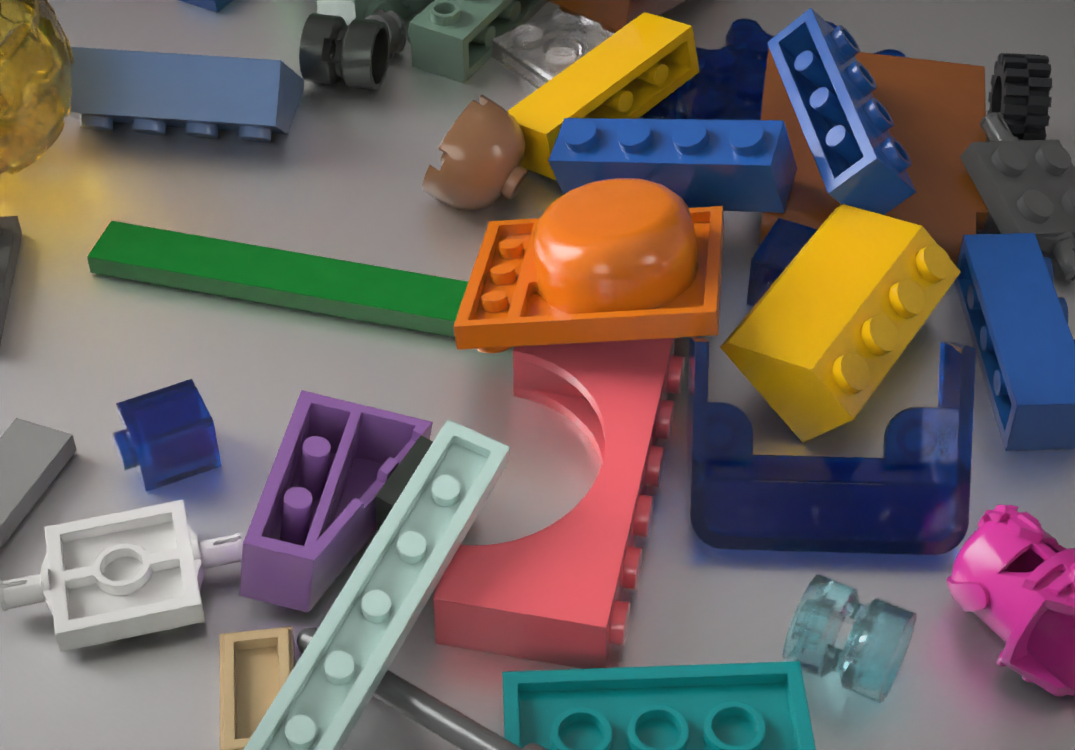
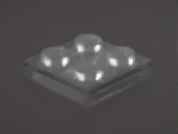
(547, 45)

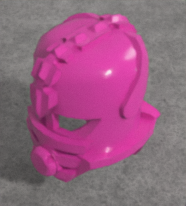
(1024, 592)

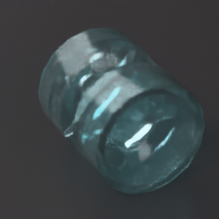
(872, 649)

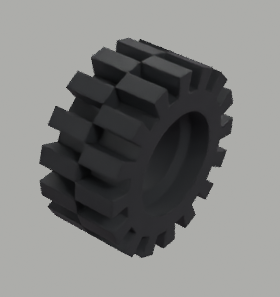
(1022, 93)

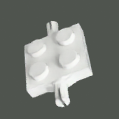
(122, 575)

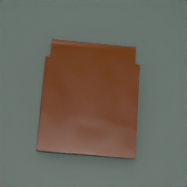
(934, 119)

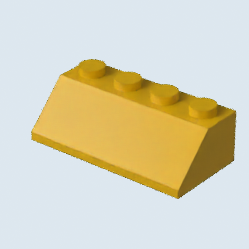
(840, 317)

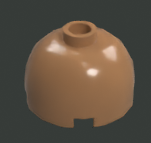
(478, 158)

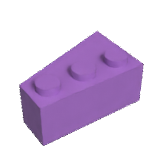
(321, 497)

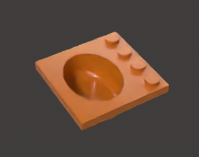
(596, 268)

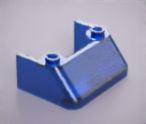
(886, 505)

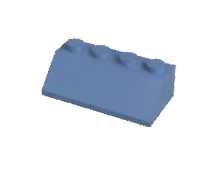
(183, 92)

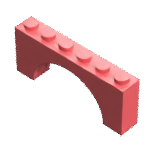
(563, 587)

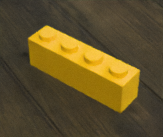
(612, 81)

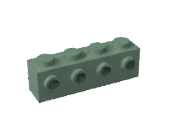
(457, 35)

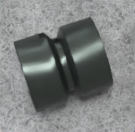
(339, 50)

